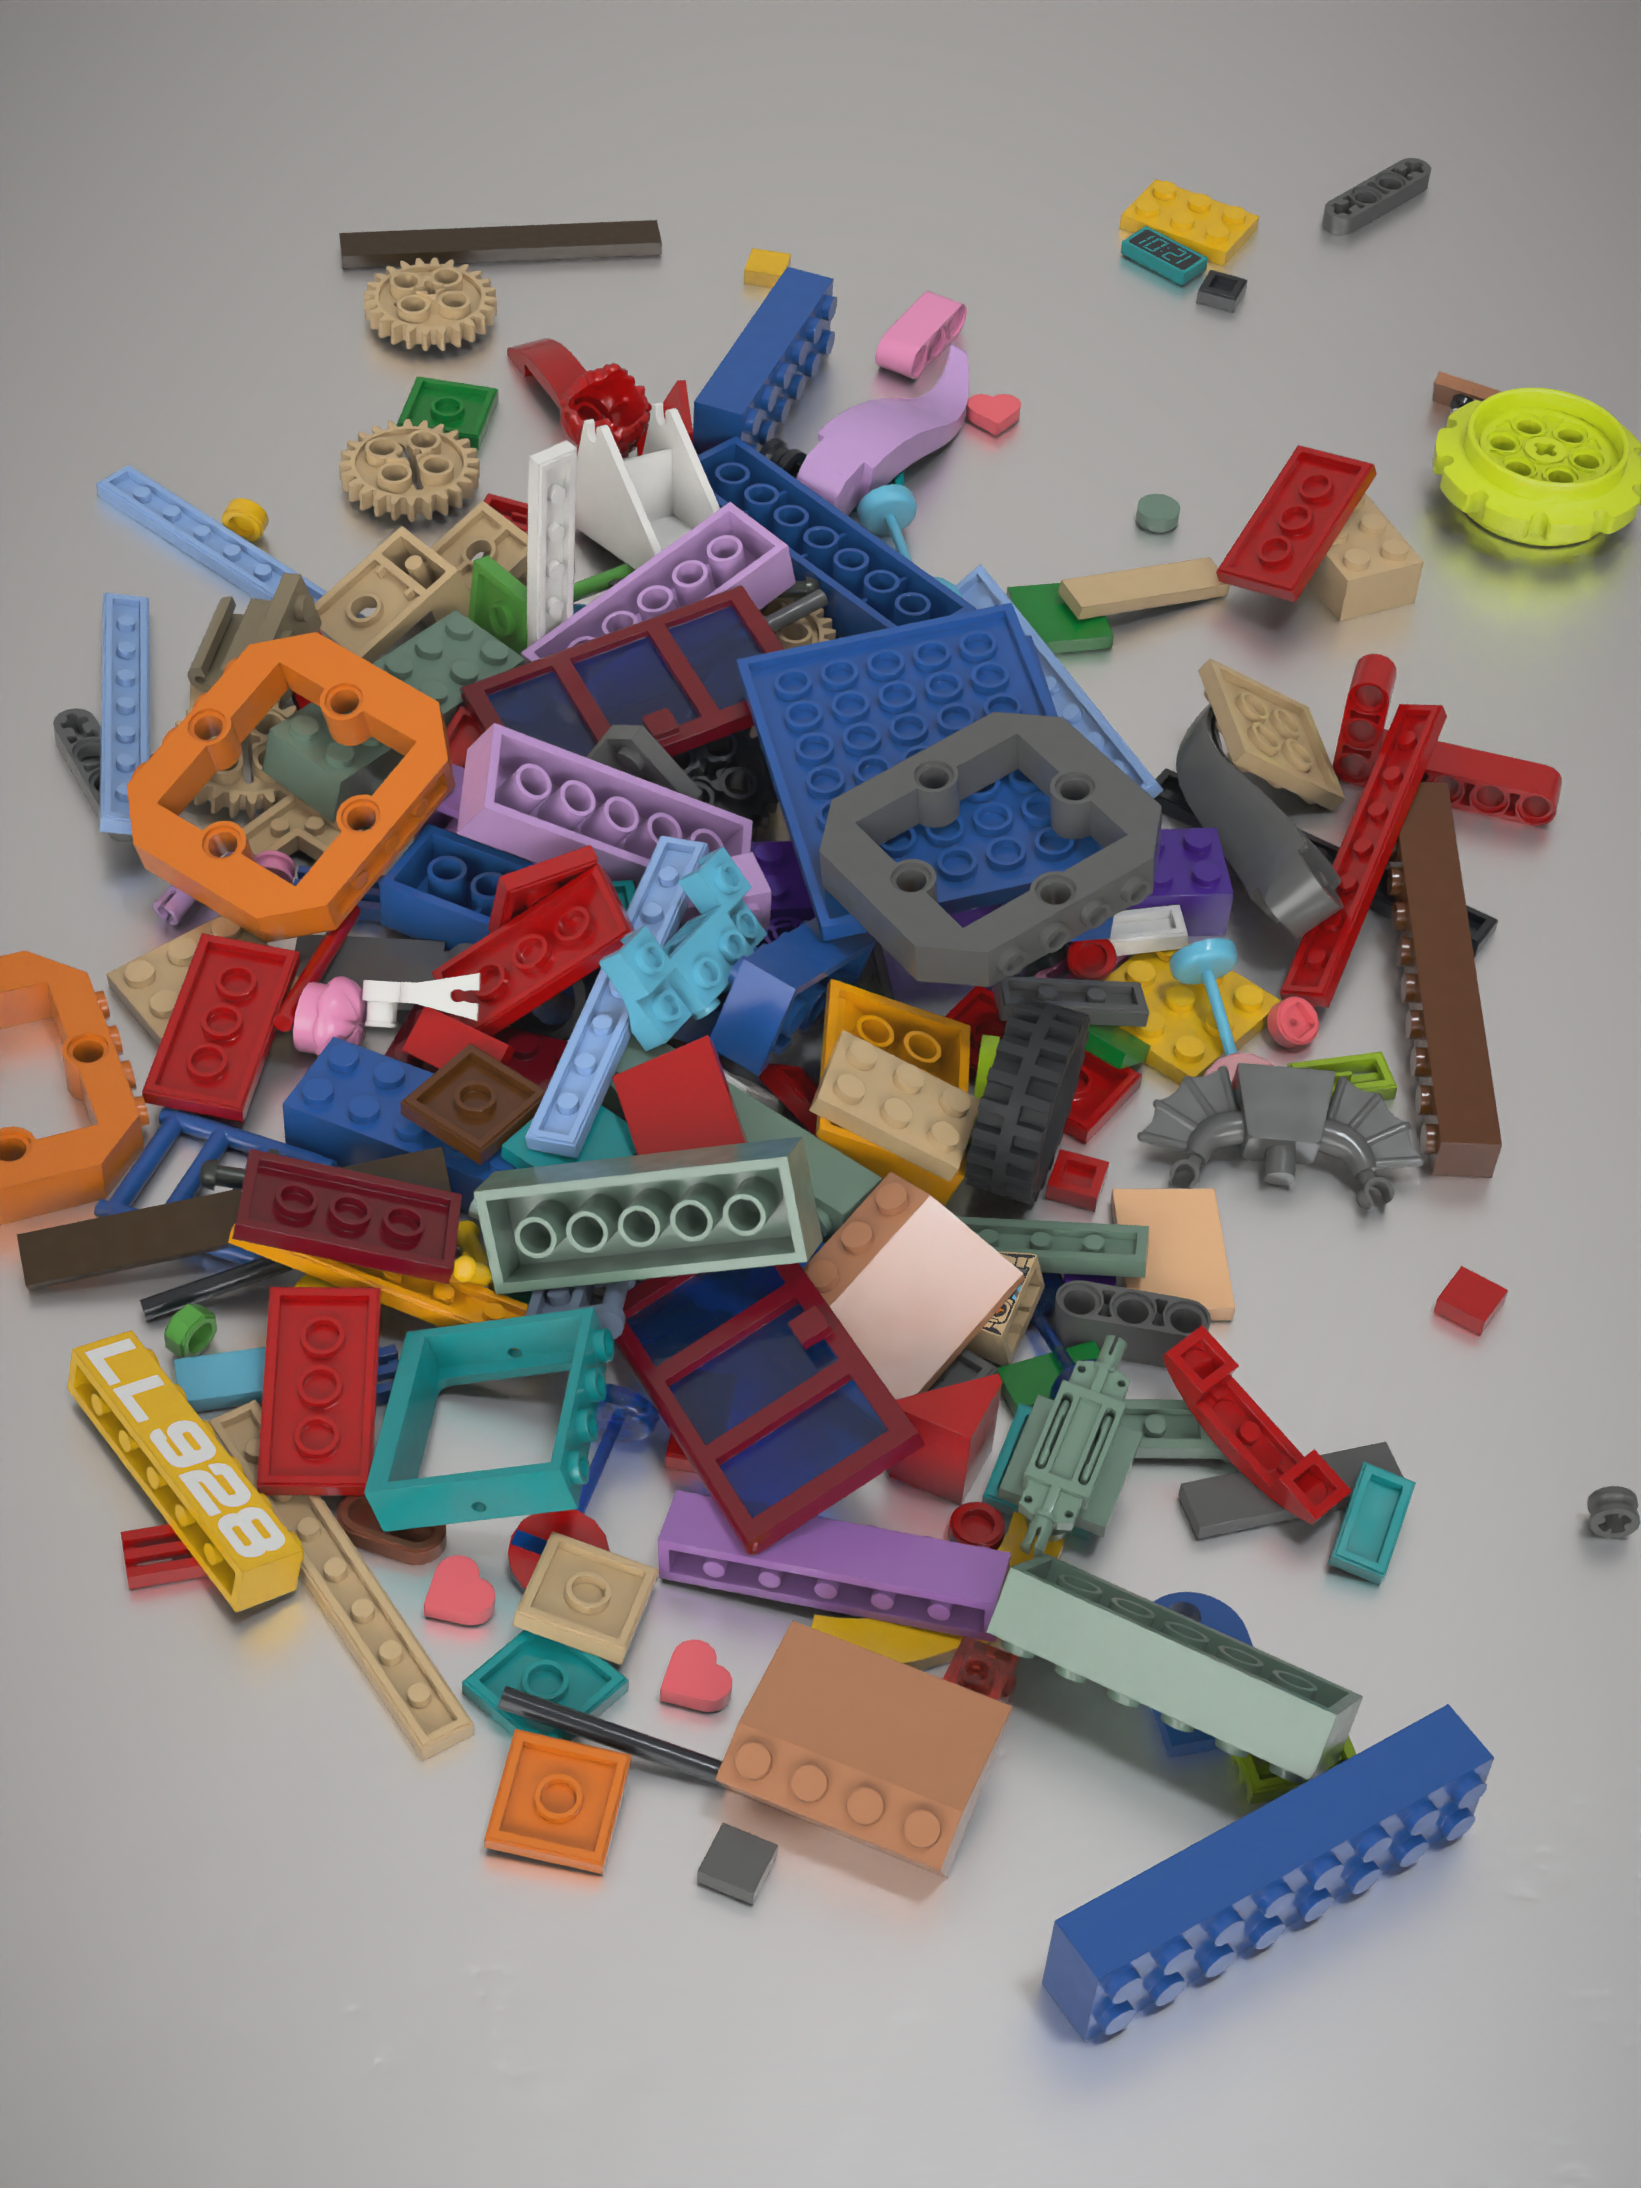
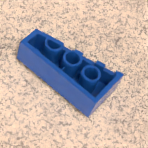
(783, 991)

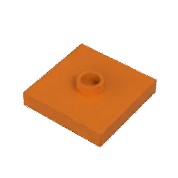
(558, 1801)

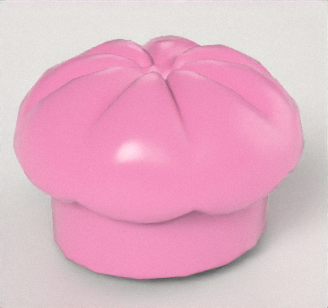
(329, 1012)

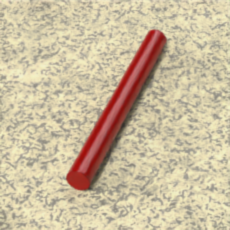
(314, 969)

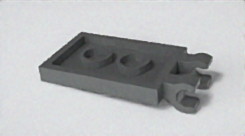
(381, 961)

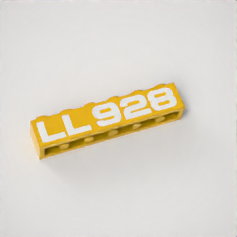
(185, 1470)

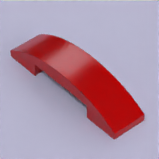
(549, 363)
(1245, 1432)

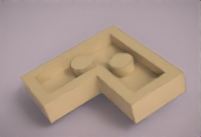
(291, 827)

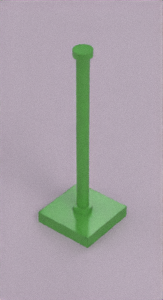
(500, 599)

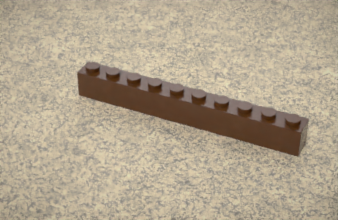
(1442, 992)

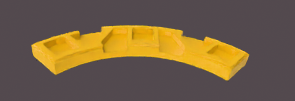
(919, 1646)

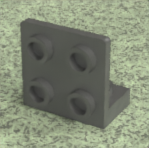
(639, 754)

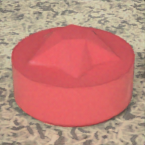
(1293, 1022)

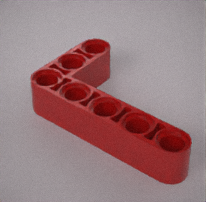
(1475, 778)

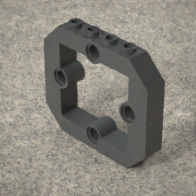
(901, 898)

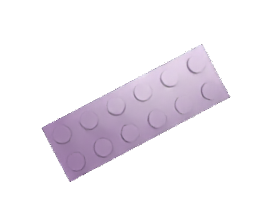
(707, 560)
(553, 801)

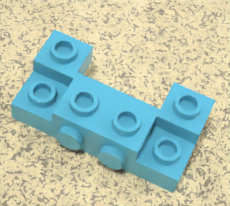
(690, 971)

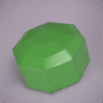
(190, 1331)

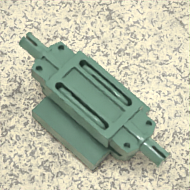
(1074, 1453)

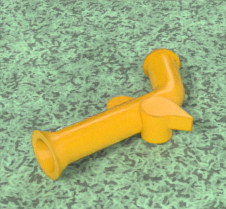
(473, 1263)

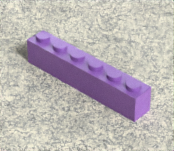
(839, 1569)

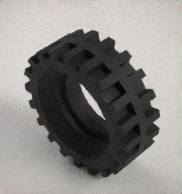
(1027, 1100)

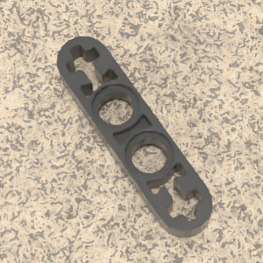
(1376, 196)
(75, 750)

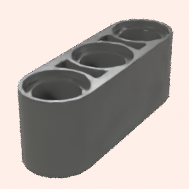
(1143, 1319)

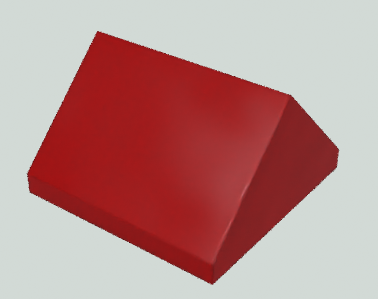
(957, 1436)

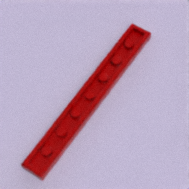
(1366, 851)

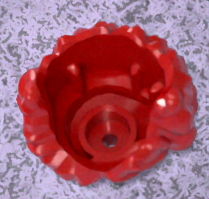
(610, 400)

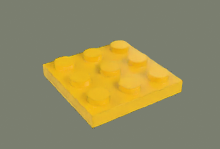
(1181, 1017)

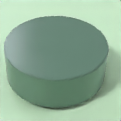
(1157, 513)

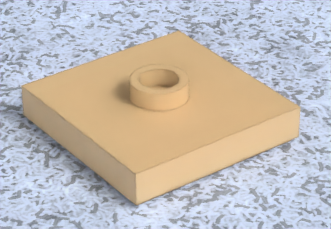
(586, 1598)

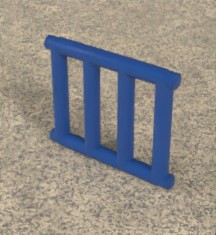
(219, 1138)

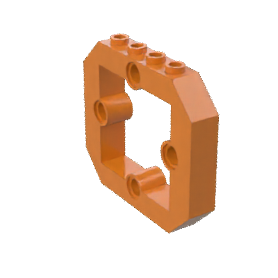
(231, 710)
(87, 1161)

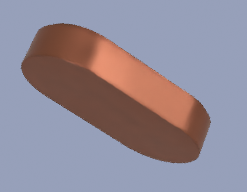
(409, 1546)

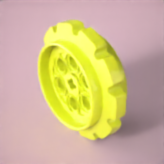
(1540, 466)

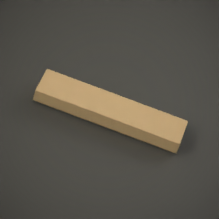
(1142, 588)

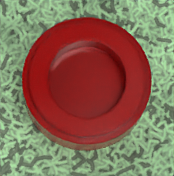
(1091, 959)
(977, 1525)

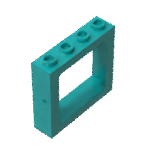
(479, 1354)

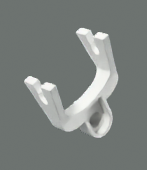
(384, 997)

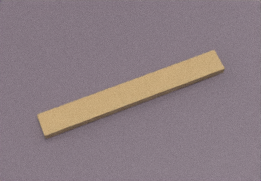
(357, 1604)

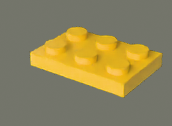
(1191, 220)

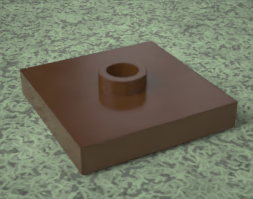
(473, 1103)

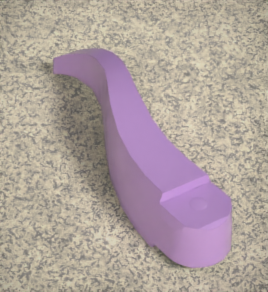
(884, 437)

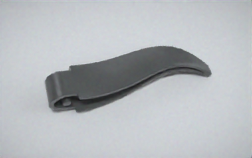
(1265, 848)

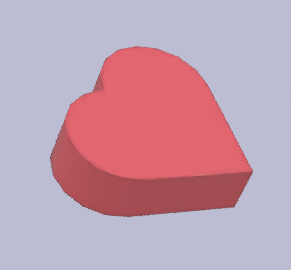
(994, 412)
(459, 1593)
(696, 1679)

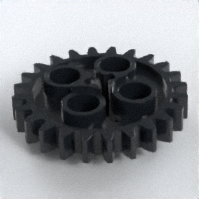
(719, 774)

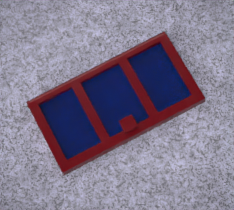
(661, 673)
(763, 1394)

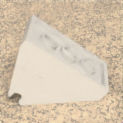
(645, 500)

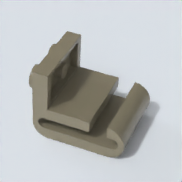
(229, 634)

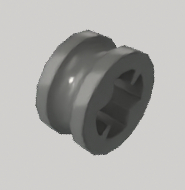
(1613, 1512)

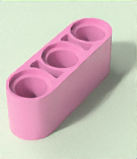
(920, 335)

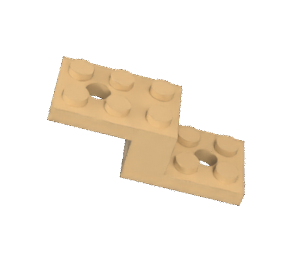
(416, 581)

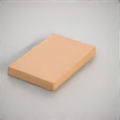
(1184, 1245)

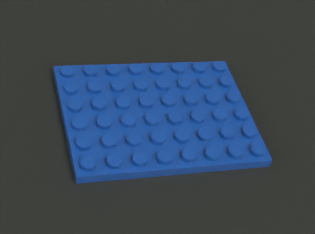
(876, 698)

